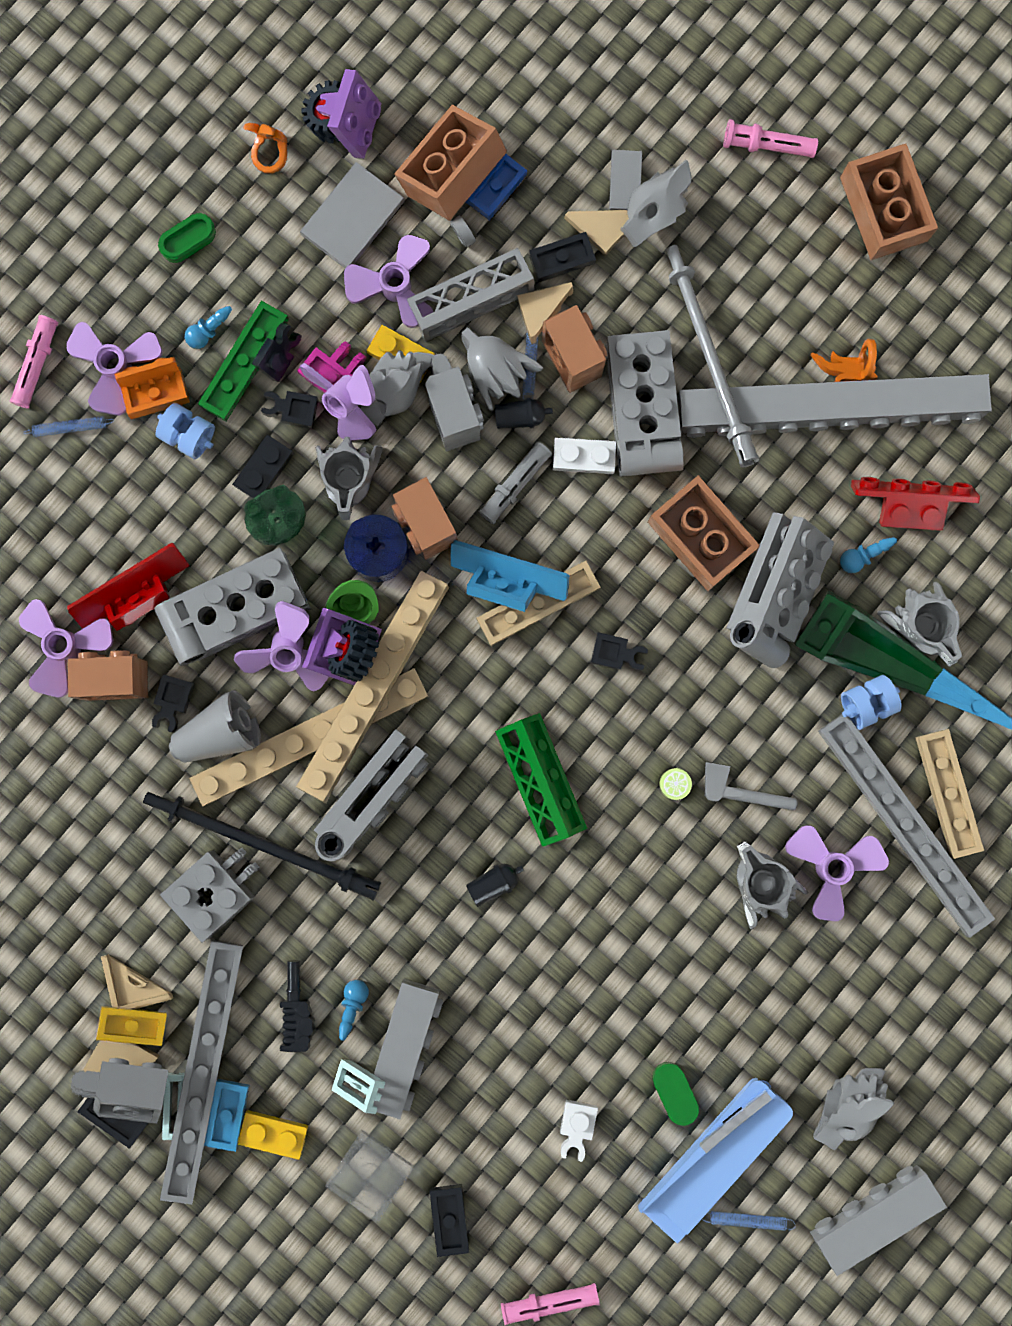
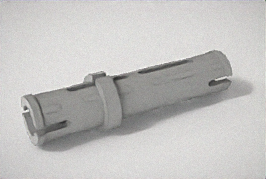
(507, 492)

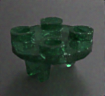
(262, 523)

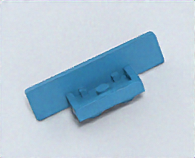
(506, 578)

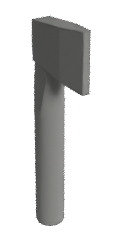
(715, 789)

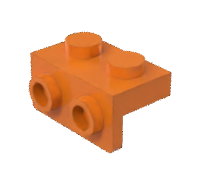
(152, 387)

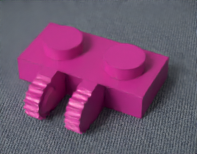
(330, 367)

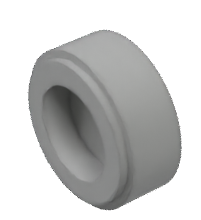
(462, 231)

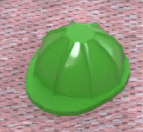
(355, 600)

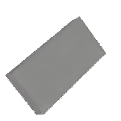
(624, 177)

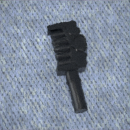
(297, 1017)

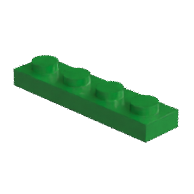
(237, 367)

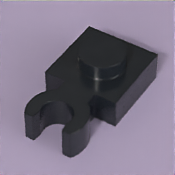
(274, 354)
(296, 408)
(612, 652)
(173, 696)

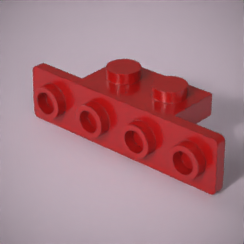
(914, 504)
(131, 592)

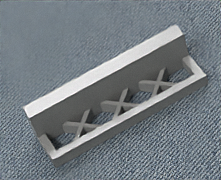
(472, 305)

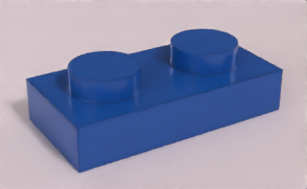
(497, 187)

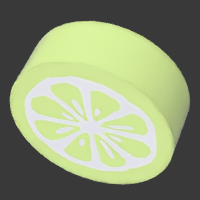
(675, 784)

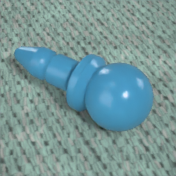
(198, 335)
(854, 560)
(355, 995)

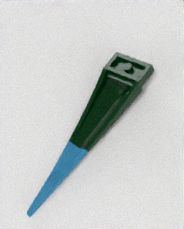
(859, 642)

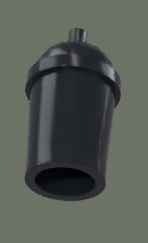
(521, 414)
(494, 883)

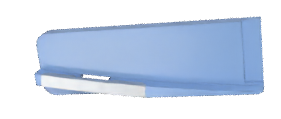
(716, 1159)

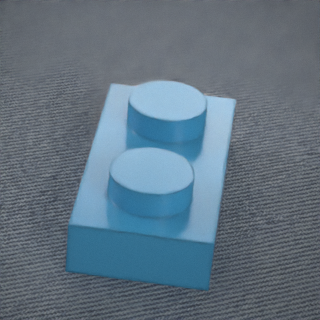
(226, 1115)

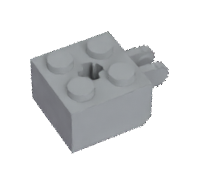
(451, 404)
(229, 896)
(124, 1090)

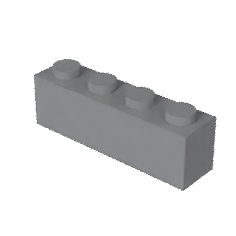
(403, 1045)
(877, 1219)

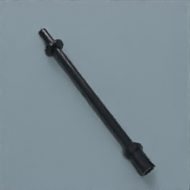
(346, 878)

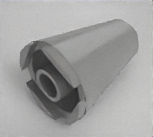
(217, 731)

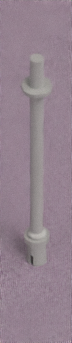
(739, 433)

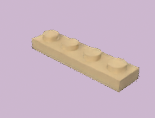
(506, 621)
(949, 794)

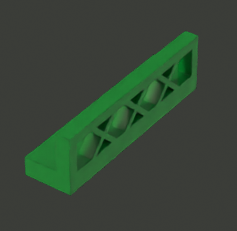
(546, 777)

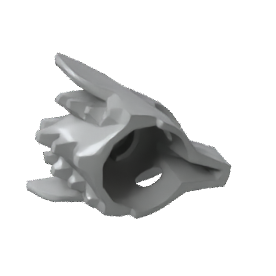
(657, 203)
(495, 365)
(395, 383)
(347, 474)
(853, 1107)

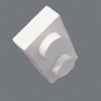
(584, 455)

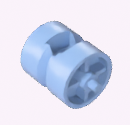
(180, 428)
(875, 700)

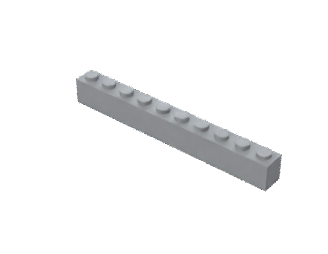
(839, 404)

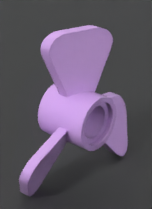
(365, 283)
(107, 393)
(343, 400)
(291, 623)
(52, 674)
(864, 856)

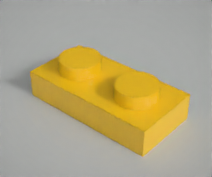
(391, 341)
(131, 1026)
(273, 1134)

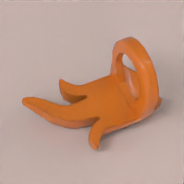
(267, 132)
(851, 368)

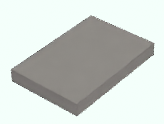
(352, 216)

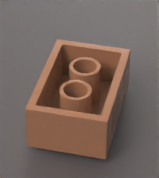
(451, 162)
(888, 201)
(703, 533)

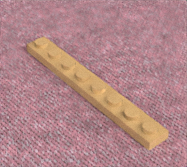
(370, 692)
(293, 745)

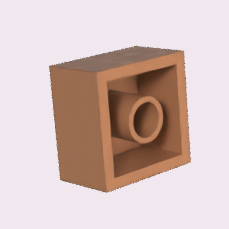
(574, 348)
(425, 517)
(107, 678)

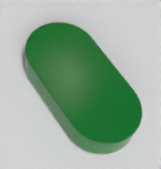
(187, 238)
(675, 1093)

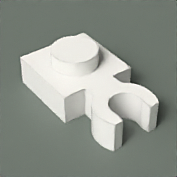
(577, 1124)

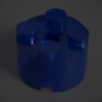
(363, 536)

